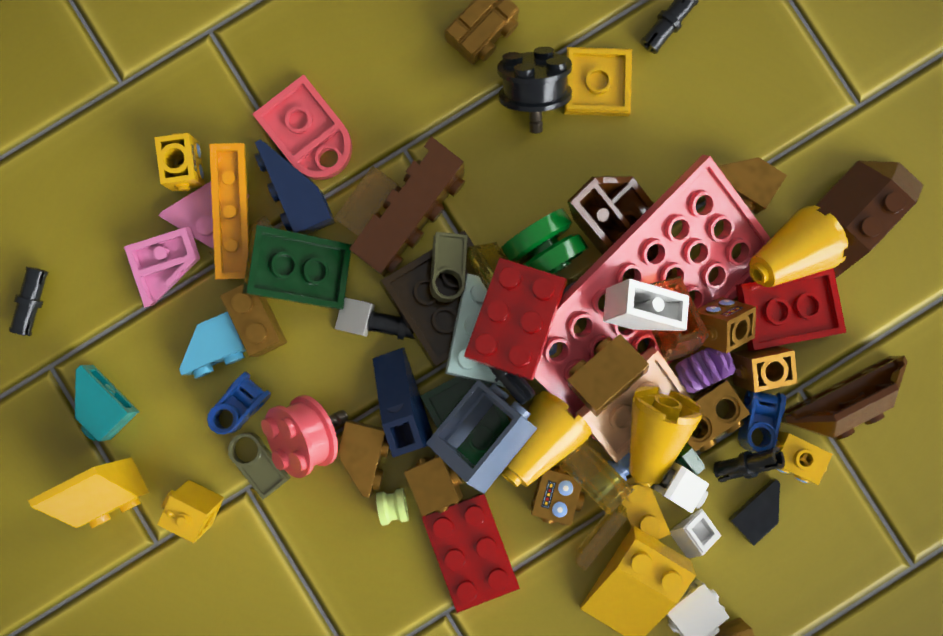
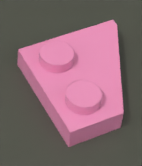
(194, 212)
(161, 262)

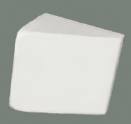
(354, 317)
(695, 534)

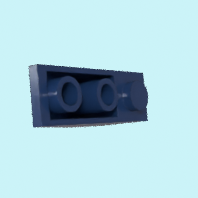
(300, 198)
(400, 403)

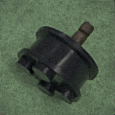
(534, 83)

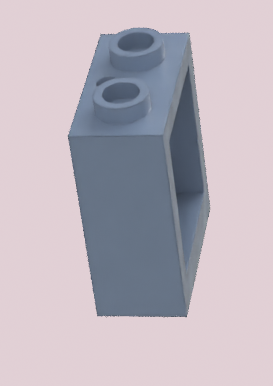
(462, 422)

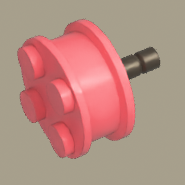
(302, 435)

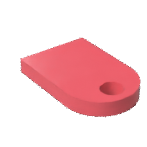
(305, 129)

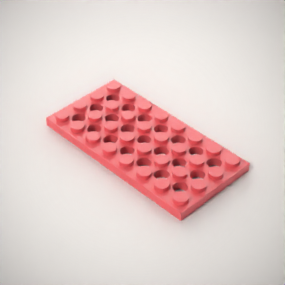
(631, 252)

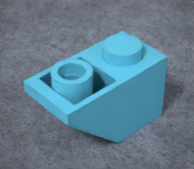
(211, 344)

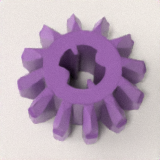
(704, 369)

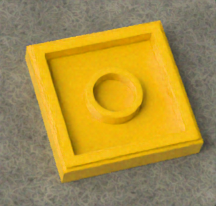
(599, 81)

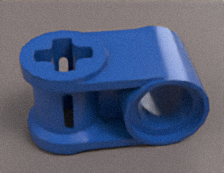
(238, 403)
(762, 417)

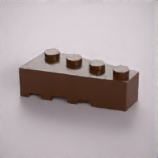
(410, 208)

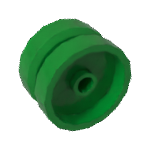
(543, 246)

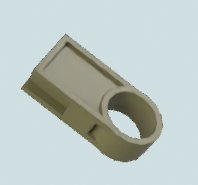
(448, 257)
(261, 471)

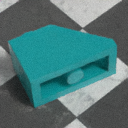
(100, 405)

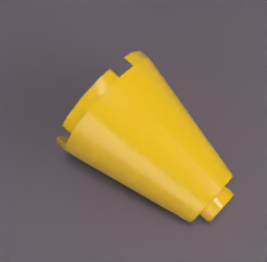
(800, 248)
(659, 432)
(553, 440)

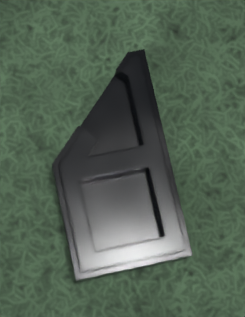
(759, 513)

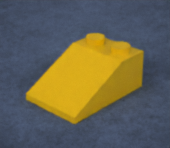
(93, 494)
(639, 585)

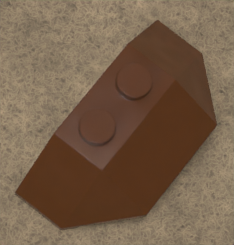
(869, 204)
(607, 209)
(850, 401)

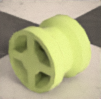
(392, 506)

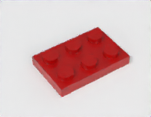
(794, 310)
(515, 318)
(470, 552)

